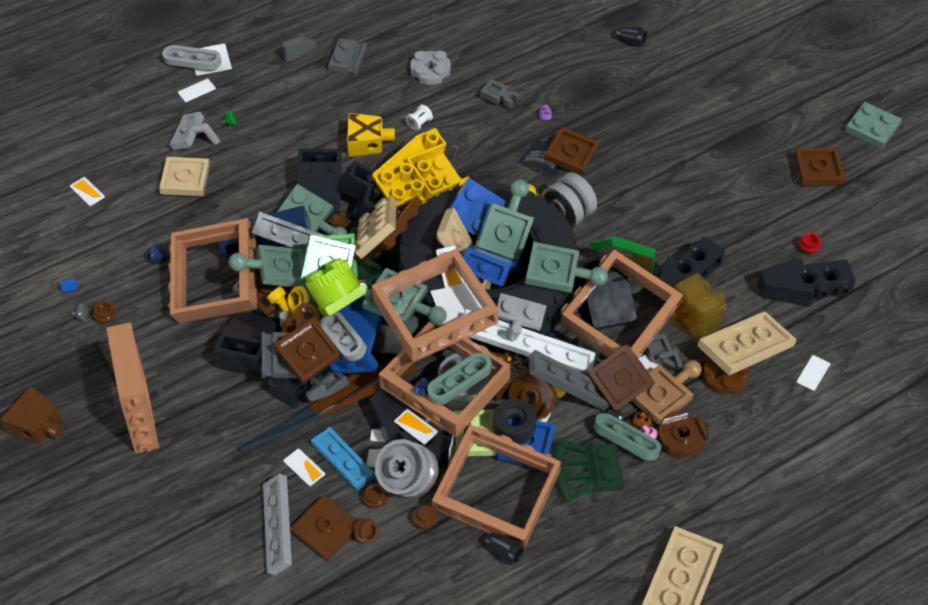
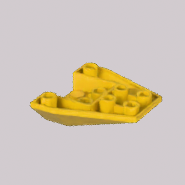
(418, 170)

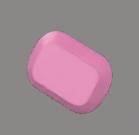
(649, 431)

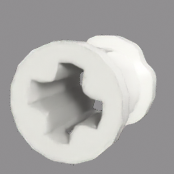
(418, 117)

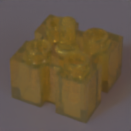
(700, 307)

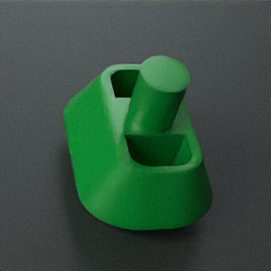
(230, 119)

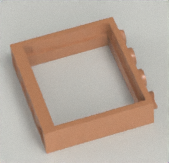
(177, 267)
(641, 276)
(448, 333)
(132, 387)
(438, 414)
(479, 519)

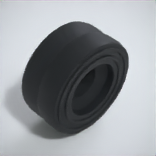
(515, 409)

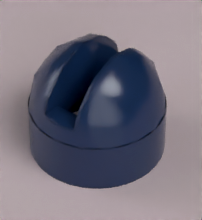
(156, 254)

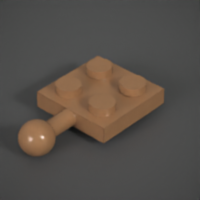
(667, 393)

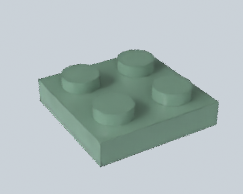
(873, 125)

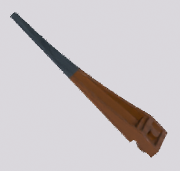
(361, 386)

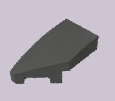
(297, 47)
(661, 353)
(326, 386)

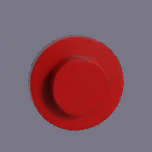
(810, 243)

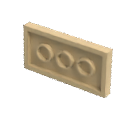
(376, 226)
(453, 233)
(746, 343)
(683, 570)

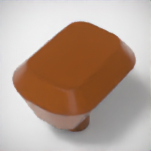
(641, 419)

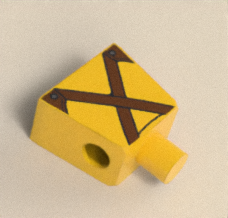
(367, 134)

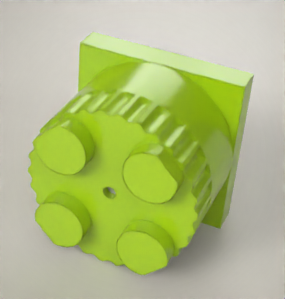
(334, 286)

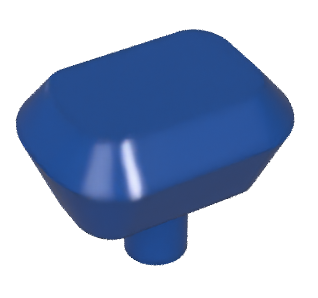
(69, 285)

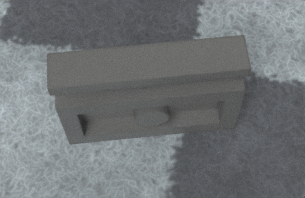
(347, 56)
(272, 362)

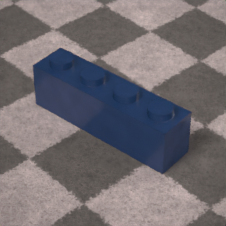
(295, 215)

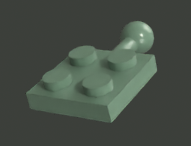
(316, 208)
(504, 228)
(276, 264)
(557, 267)
(407, 302)

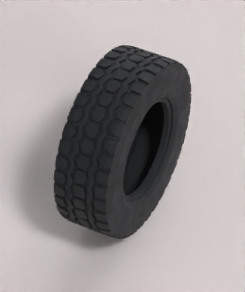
(548, 227)

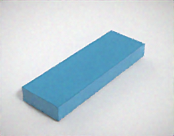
(343, 459)

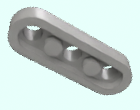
(192, 57)
(343, 336)

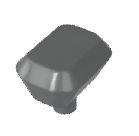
(81, 312)

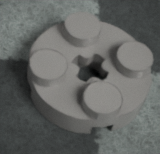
(423, 60)

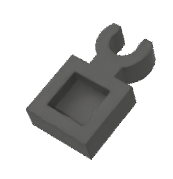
(497, 92)

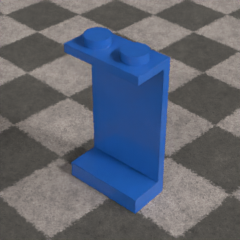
(491, 265)
(366, 326)

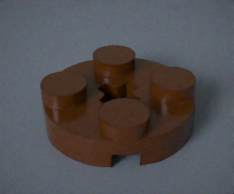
(721, 384)
(544, 393)
(679, 446)

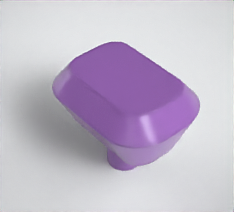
(545, 113)

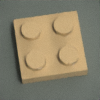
(184, 176)

